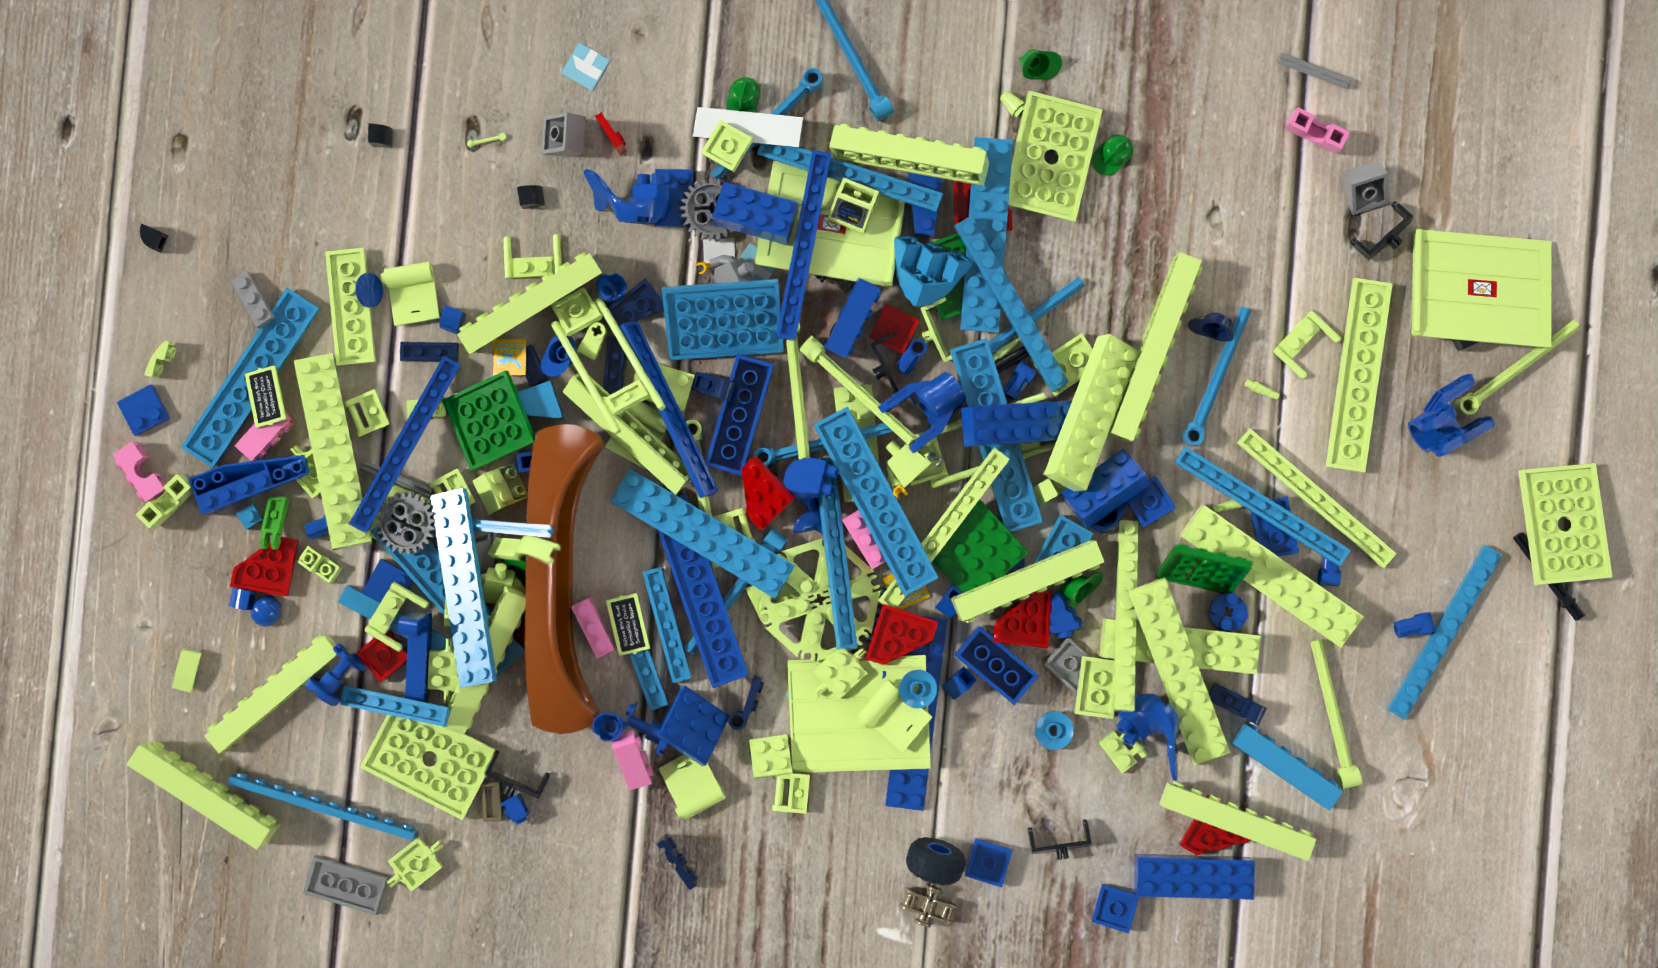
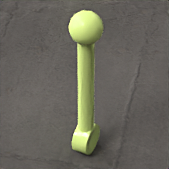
(502, 136)

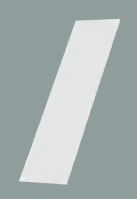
(761, 127)

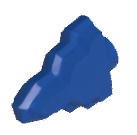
(1062, 617)

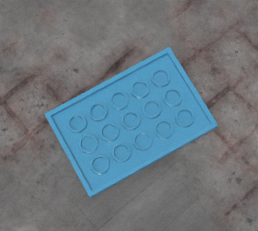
(722, 319)

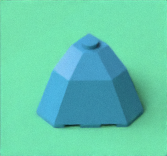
(926, 270)

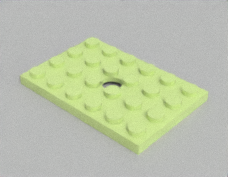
(1056, 126)
(1571, 494)
(450, 783)

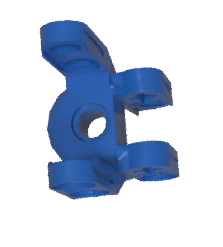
(936, 399)
(1437, 427)

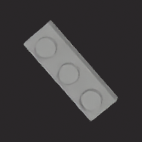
(253, 299)

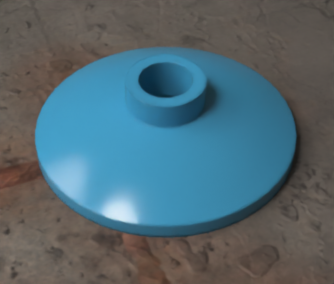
(926, 692)
(1054, 740)

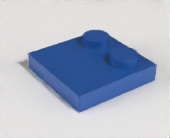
(143, 410)
(1151, 503)
(382, 579)
(988, 862)
(1115, 908)

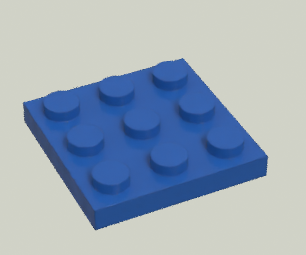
(693, 726)

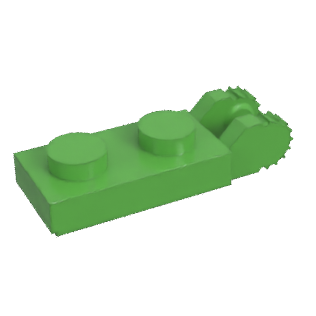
(273, 522)

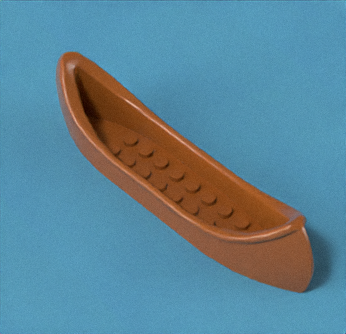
(553, 677)

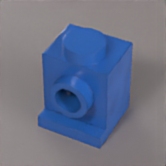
(515, 809)

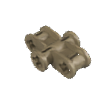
(935, 908)

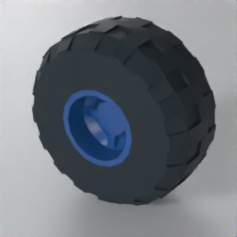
(935, 861)

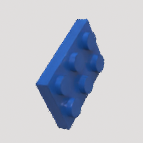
(678, 183)
(1272, 537)

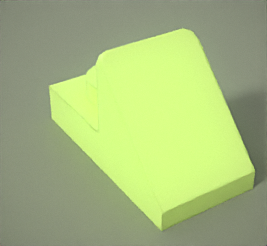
(1047, 490)

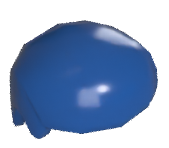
(611, 287)
(265, 611)
(608, 726)

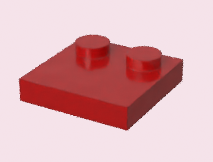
(615, 138)
(899, 323)
(382, 658)

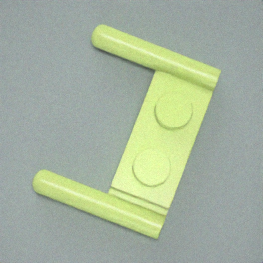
(531, 266)
(1300, 337)
(388, 611)

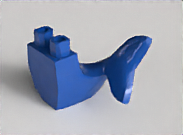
(645, 204)
(806, 482)
(1151, 717)

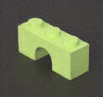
(157, 511)

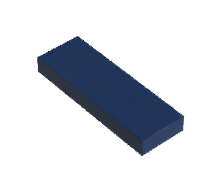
(428, 351)
(614, 366)

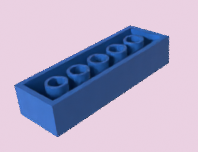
(740, 416)
(1013, 423)
(1194, 876)

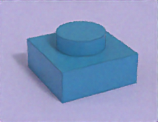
(250, 516)

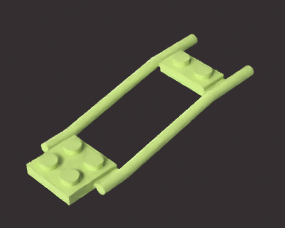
(579, 312)
(939, 475)

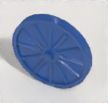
(369, 290)

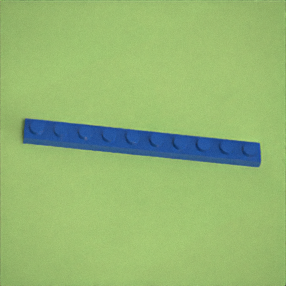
(803, 245)
(671, 414)
(404, 444)

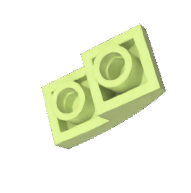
(164, 352)
(319, 564)
(186, 670)

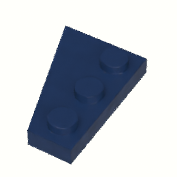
(637, 304)
(688, 876)

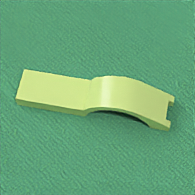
(529, 545)

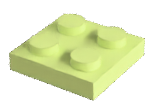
(727, 146)
(770, 756)

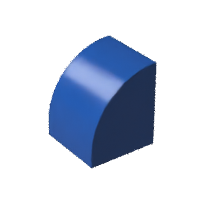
(452, 319)
(524, 462)
(241, 598)
(945, 604)
(959, 683)

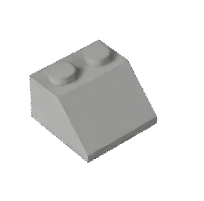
(563, 134)
(1366, 187)

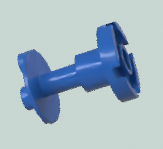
(331, 681)
(650, 730)

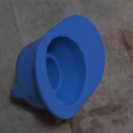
(556, 358)

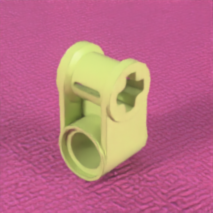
(591, 344)

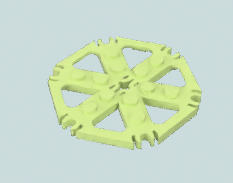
(816, 617)

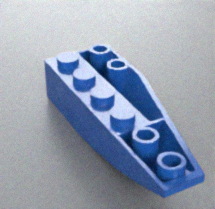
(245, 480)

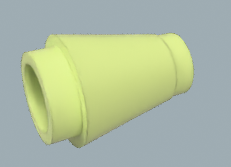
(1013, 104)

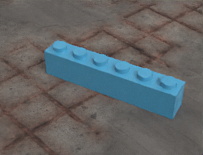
(1287, 767)

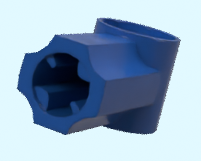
(910, 358)
(1021, 377)
(317, 528)
(1329, 574)
(1418, 624)

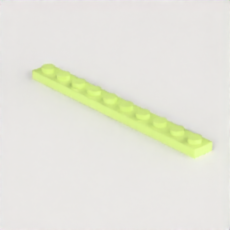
(1316, 498)
(953, 516)
(1125, 617)

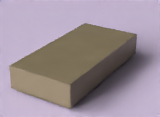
(491, 801)

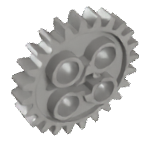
(709, 192)
(400, 538)

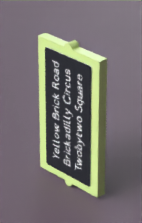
(265, 396)
(628, 624)

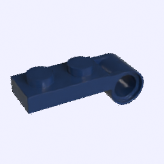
(713, 386)
(751, 703)
(1237, 704)

